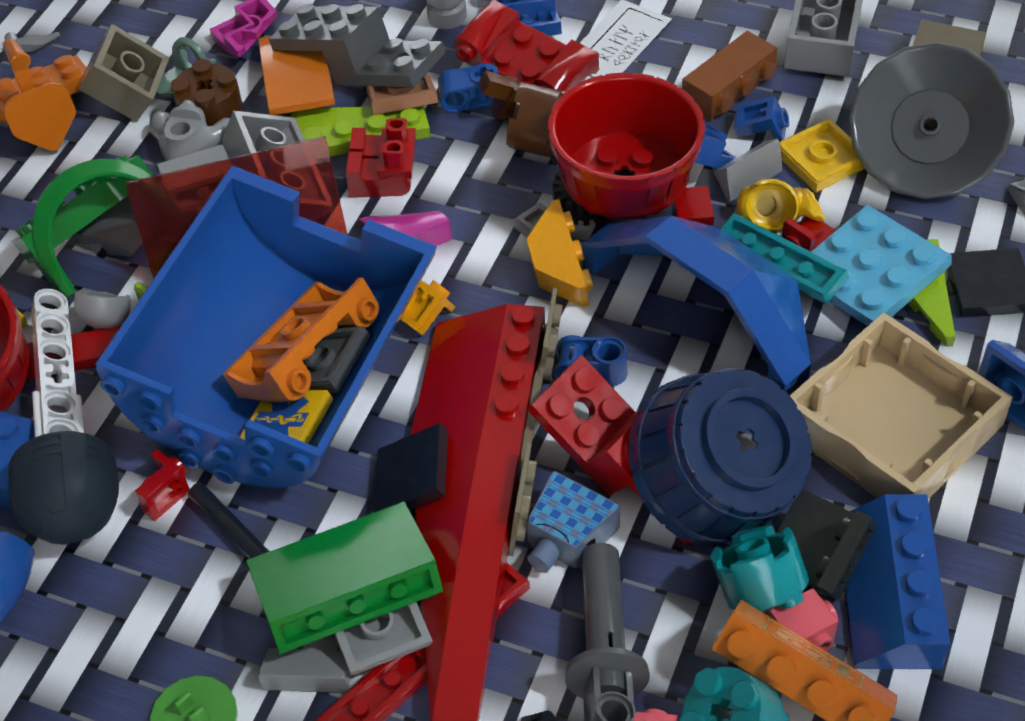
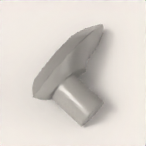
(33, 42)

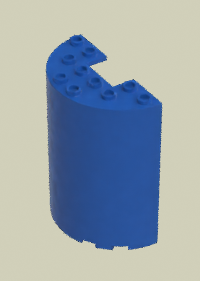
(217, 296)

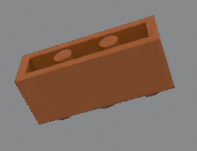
(731, 74)

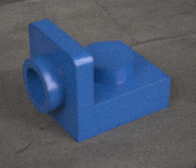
(761, 116)

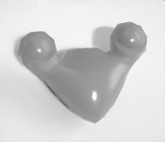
(185, 131)

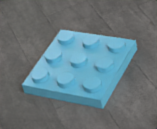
(883, 264)

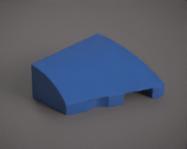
(712, 148)

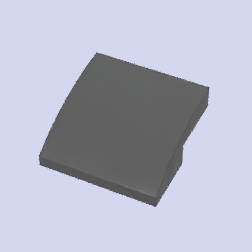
(113, 230)

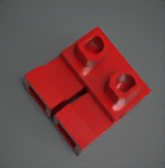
(381, 162)

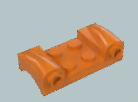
(274, 363)

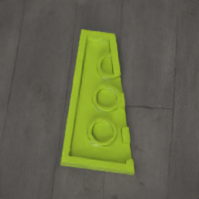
(337, 124)

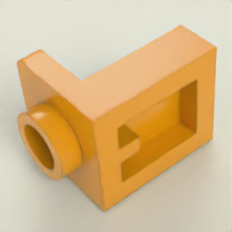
(426, 306)

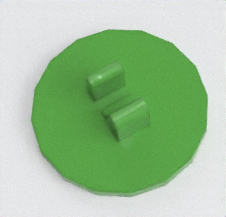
(195, 700)

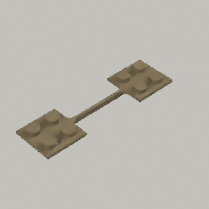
(527, 466)

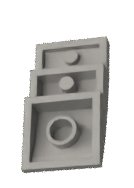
(383, 639)

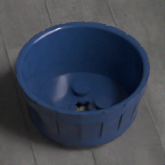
(693, 464)

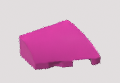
(242, 31)
(426, 226)

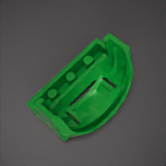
(98, 188)

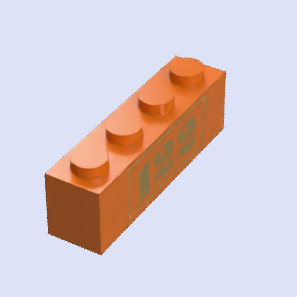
(801, 669)

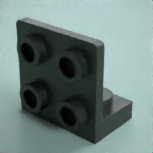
(828, 540)

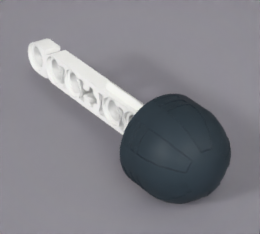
(62, 478)

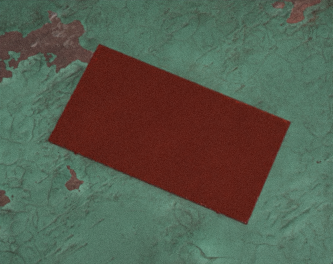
(172, 200)

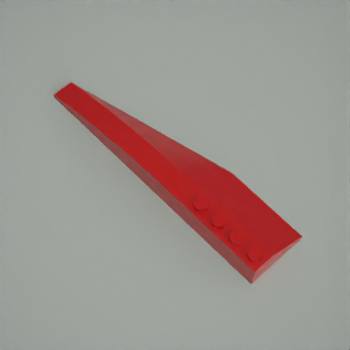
(480, 391)

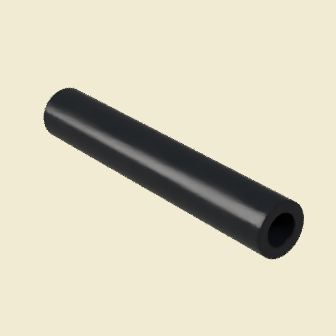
(226, 521)

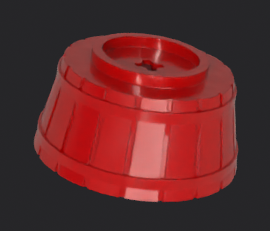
(629, 125)

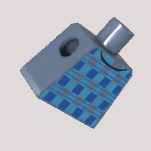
(567, 522)

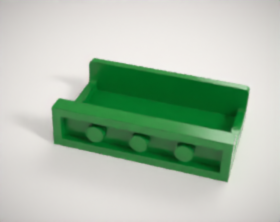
(344, 576)

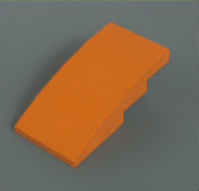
(295, 79)

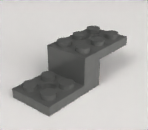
(357, 45)

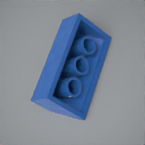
(897, 590)

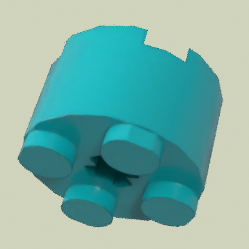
(761, 569)
(731, 696)

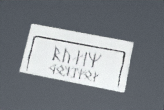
(623, 36)

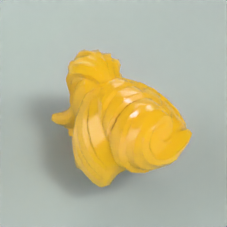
(774, 201)

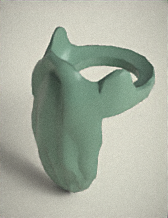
(181, 64)

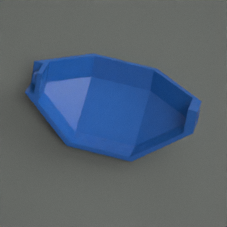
(756, 289)

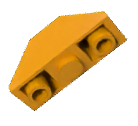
(558, 257)

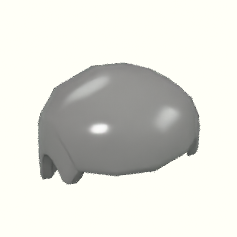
(101, 309)

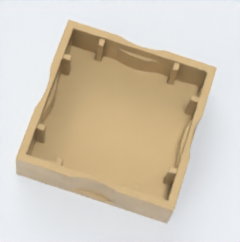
(898, 411)

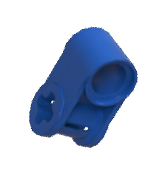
(460, 88)
(603, 353)

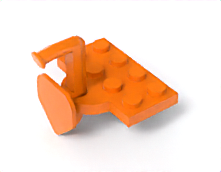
(39, 98)

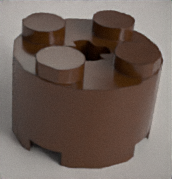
(209, 88)
(529, 124)

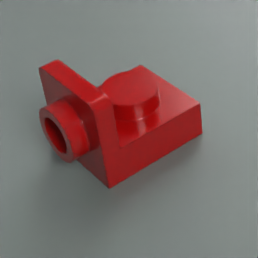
(806, 233)
(163, 488)

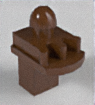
(502, 90)

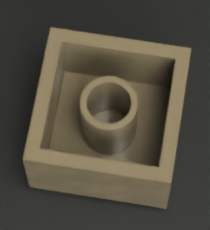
(124, 73)

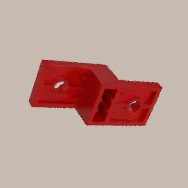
(595, 443)

